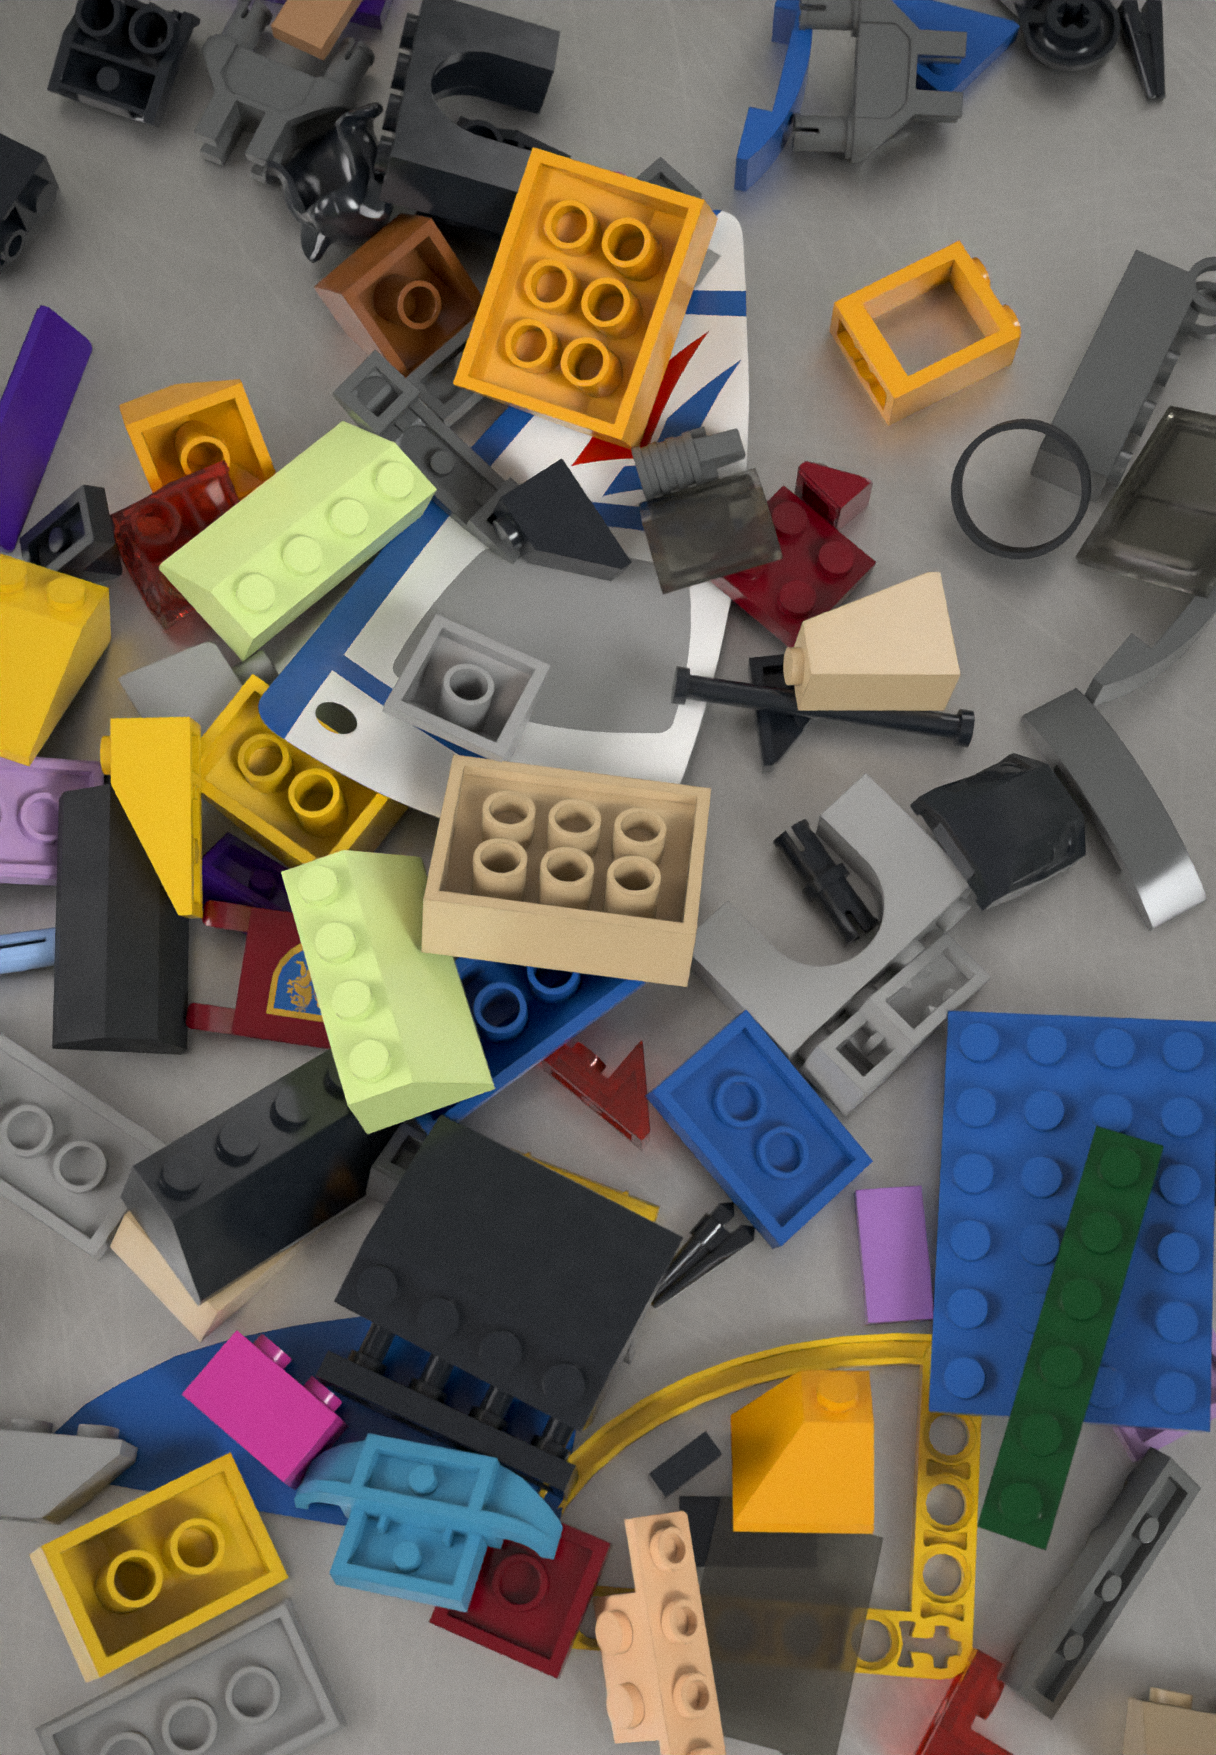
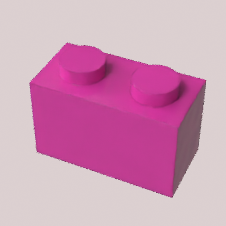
(266, 1407)

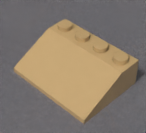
(567, 871)

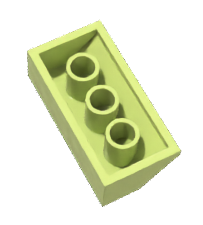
(298, 535)
(387, 1007)

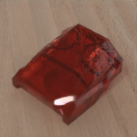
(162, 525)

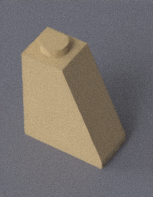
(878, 652)

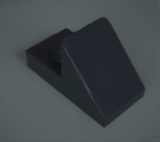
(76, 538)

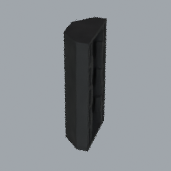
(115, 936)

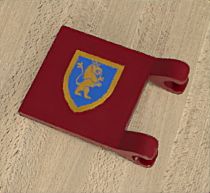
(275, 983)

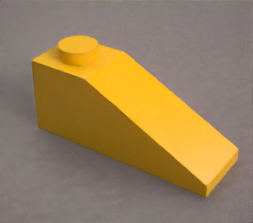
(159, 786)

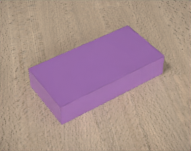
(893, 1255)

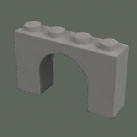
(913, 894)

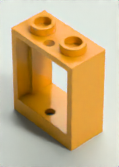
(876, 364)

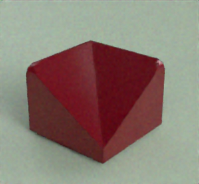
(832, 492)

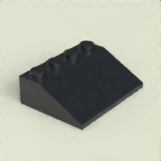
(510, 1272)

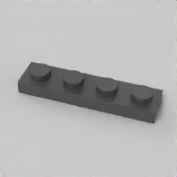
(1100, 1583)

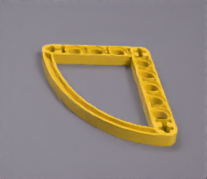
(930, 1469)

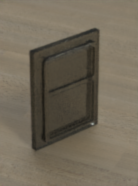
(1164, 510)
(785, 1631)

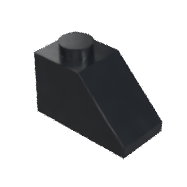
(558, 526)

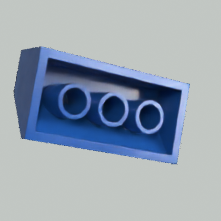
(527, 1017)

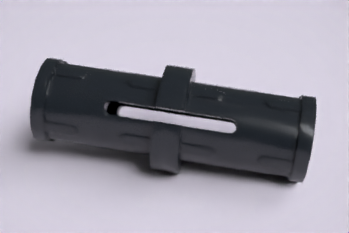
(825, 882)

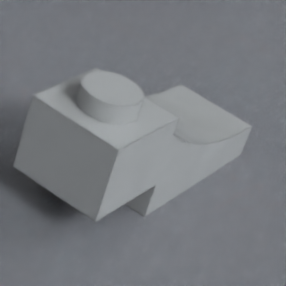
(894, 1023)

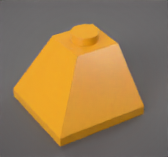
(194, 428)
(805, 1456)

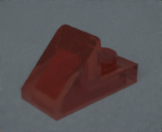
(617, 1099)
(967, 1696)

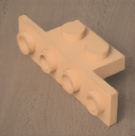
(659, 1646)

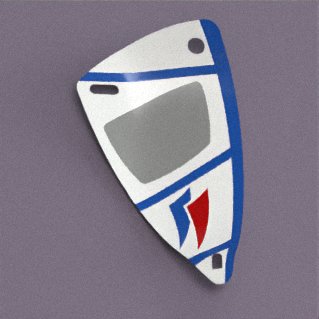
(605, 640)

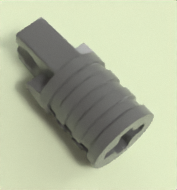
(685, 460)

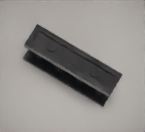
(423, 1410)

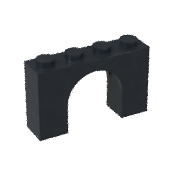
(432, 160)

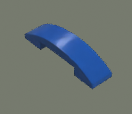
(766, 130)

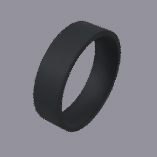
(974, 532)

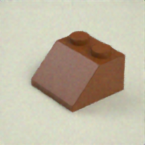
(402, 293)

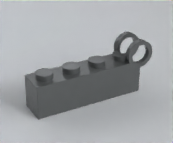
(1121, 366)

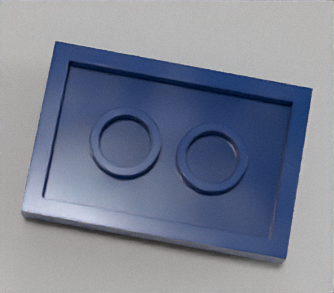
(759, 1129)

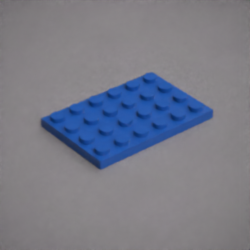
(1012, 1157)

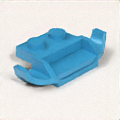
(423, 1517)

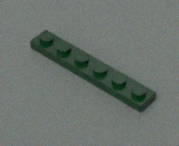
(1070, 1338)

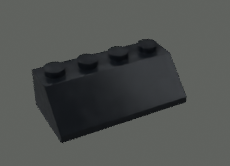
(254, 1179)

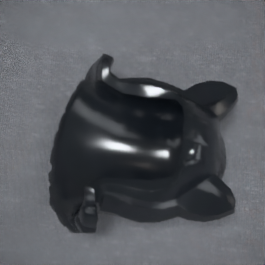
(334, 184)

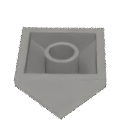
(468, 689)

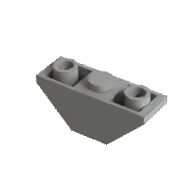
(55, 1474)

